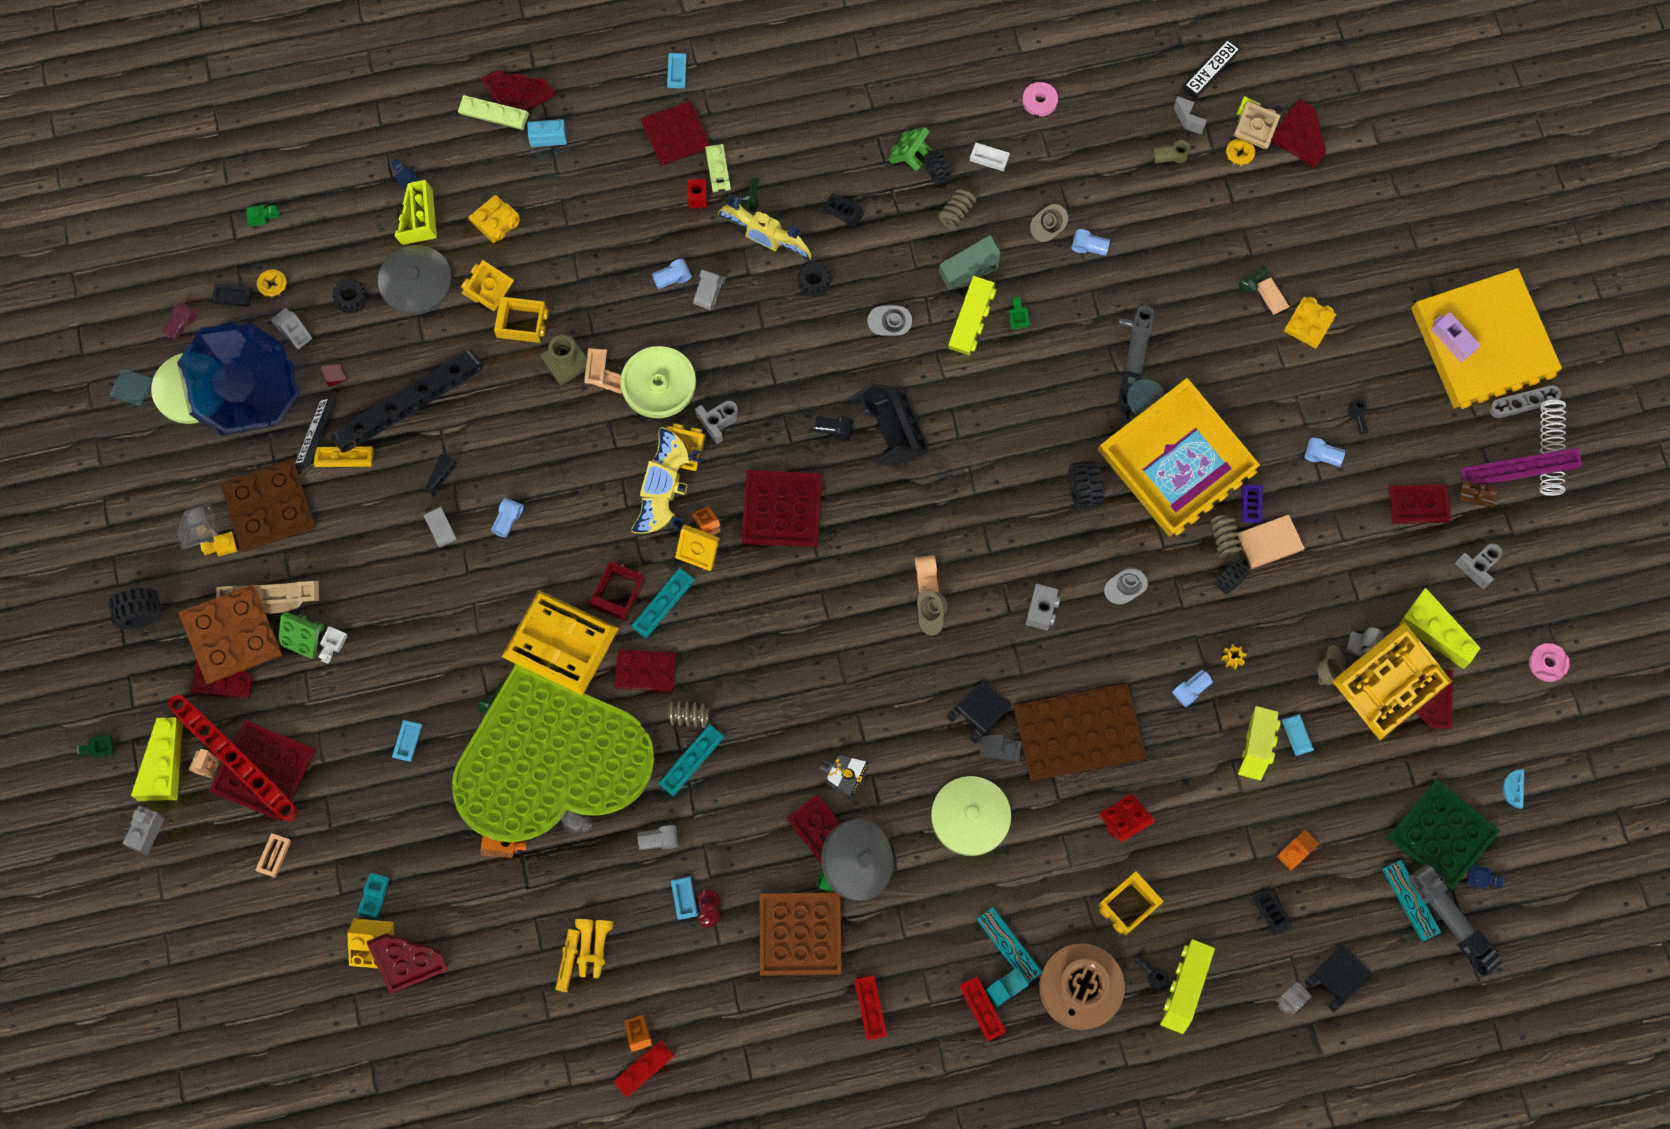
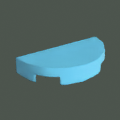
(1514, 788)

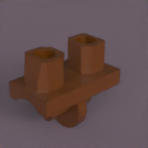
(1478, 494)

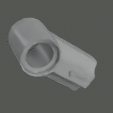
(662, 838)

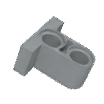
(708, 289)
(291, 327)
(717, 414)
(439, 526)
(1481, 577)
(1362, 643)

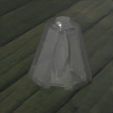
(197, 526)

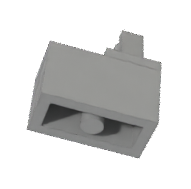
(143, 830)

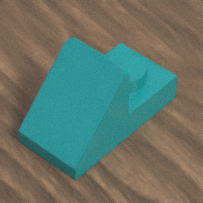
(1006, 987)

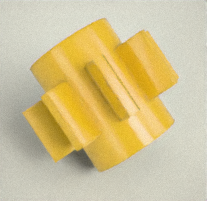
(1233, 651)

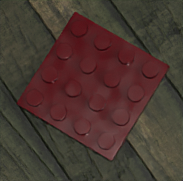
(781, 508)
(276, 756)

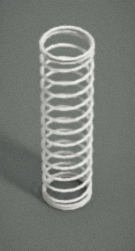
(1552, 485)

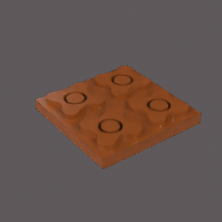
(230, 634)
(800, 934)

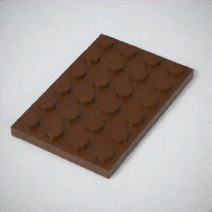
(1079, 732)

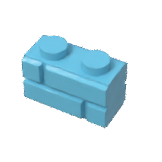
(547, 133)

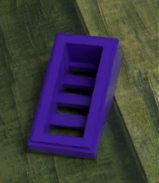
(1244, 496)

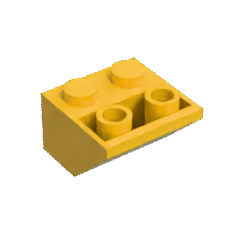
(358, 935)

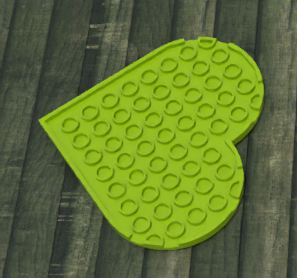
(548, 755)

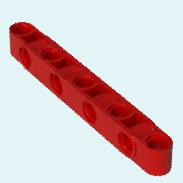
(241, 766)

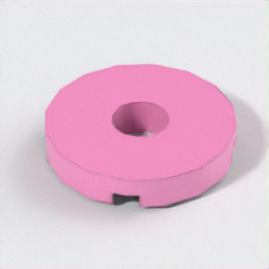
(1043, 90)
(1544, 672)

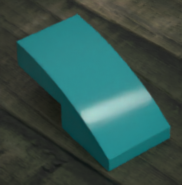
(374, 896)

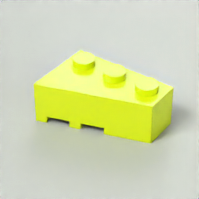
(418, 214)
(1259, 743)

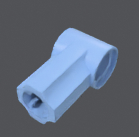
(1084, 242)
(676, 272)
(1319, 451)
(508, 513)
(1189, 690)

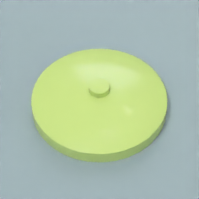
(658, 382)
(169, 393)
(971, 816)

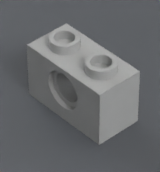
(1042, 596)

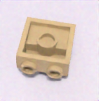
(1256, 124)

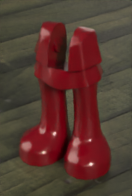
(708, 901)

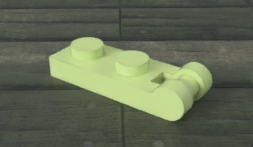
(717, 167)

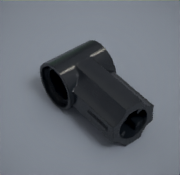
(839, 427)

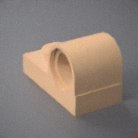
(926, 573)
(204, 763)

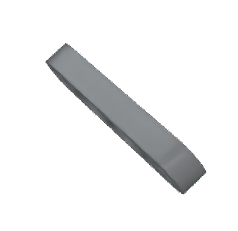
(1523, 398)

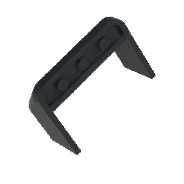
(896, 422)

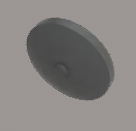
(415, 280)
(857, 860)

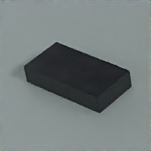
(232, 295)

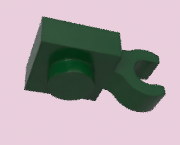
(99, 747)

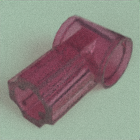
(181, 317)

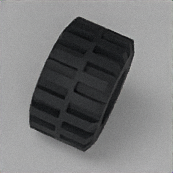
(1086, 485)
(135, 608)

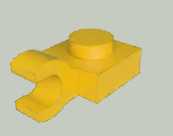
(222, 544)

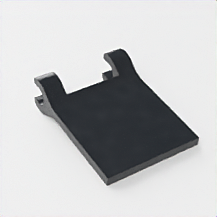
(981, 709)
(1340, 975)

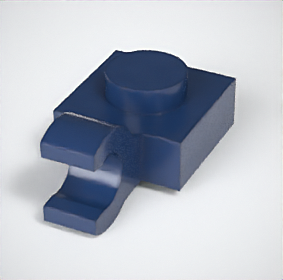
(404, 175)
(1481, 878)

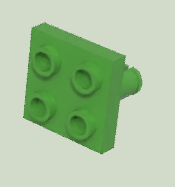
(908, 145)
(299, 634)

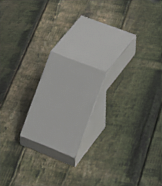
(1190, 122)

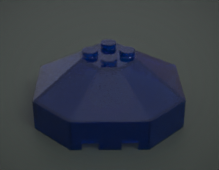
(237, 378)

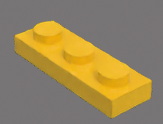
(335, 458)

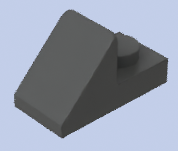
(999, 748)

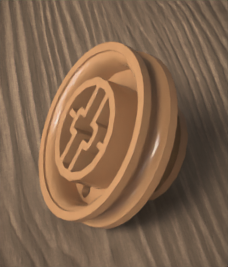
(1056, 988)

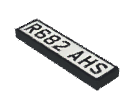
(1211, 68)
(314, 432)

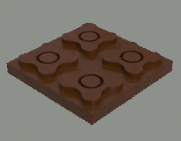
(267, 505)

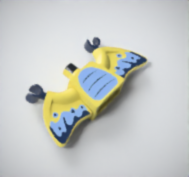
(764, 229)
(662, 484)

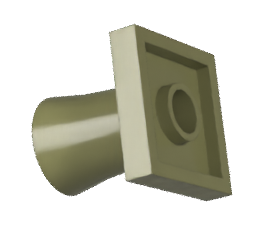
(564, 359)

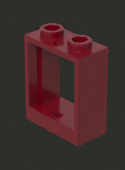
(610, 608)

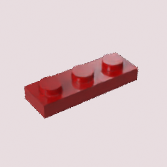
(870, 1008)
(982, 1009)
(644, 1069)

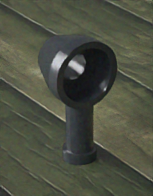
(1358, 414)
(1153, 982)

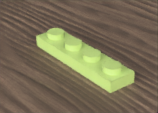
(493, 112)

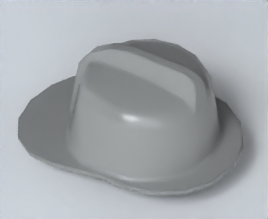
(889, 320)
(1125, 585)

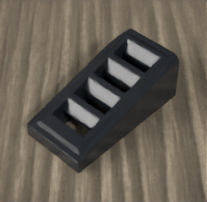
(853, 215)
(441, 471)
(1276, 929)

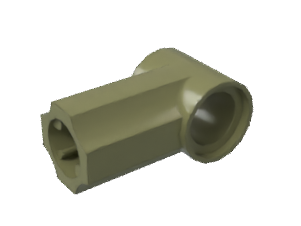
(1170, 152)

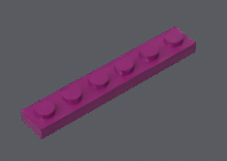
(1523, 467)

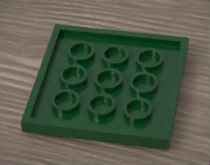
(1443, 834)

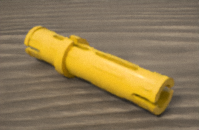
(566, 966)

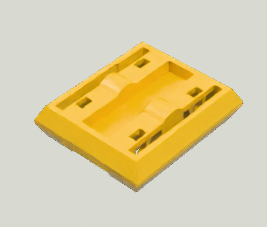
(560, 642)
(1391, 680)

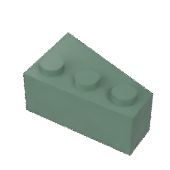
(971, 262)

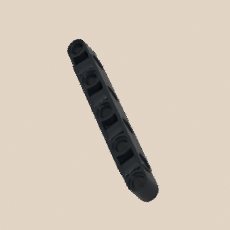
(406, 401)

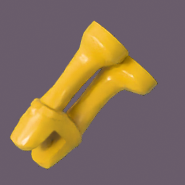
(601, 929)

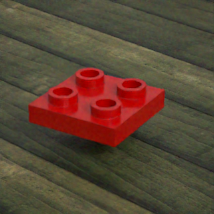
(1126, 818)

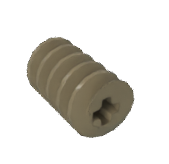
(956, 208)
(1225, 536)
(688, 714)

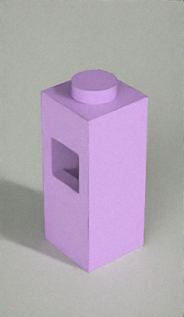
(1455, 336)

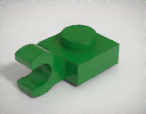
(259, 214)
(1018, 316)

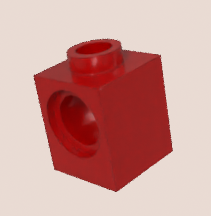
(697, 200)

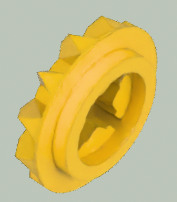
(1237, 145)
(270, 276)

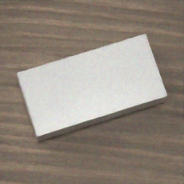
(989, 156)

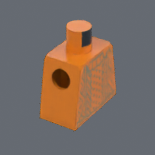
(494, 848)

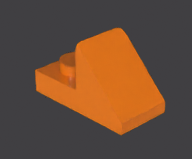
(706, 521)
(1297, 850)
(637, 1033)

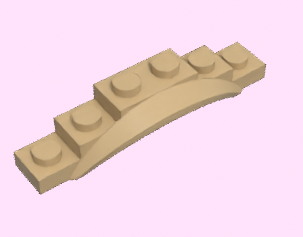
(280, 597)

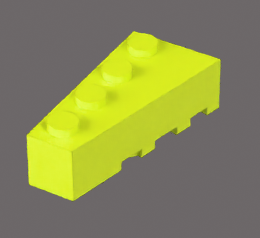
(971, 316)
(1440, 630)
(161, 763)
(1187, 987)

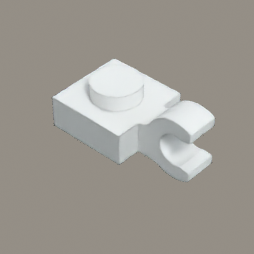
(331, 641)

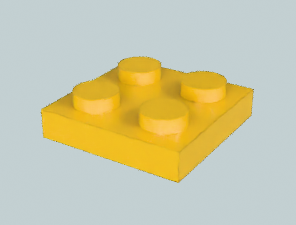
(697, 547)

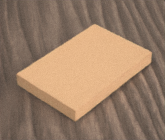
(1270, 542)

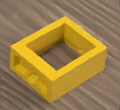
(522, 305)
(1144, 889)

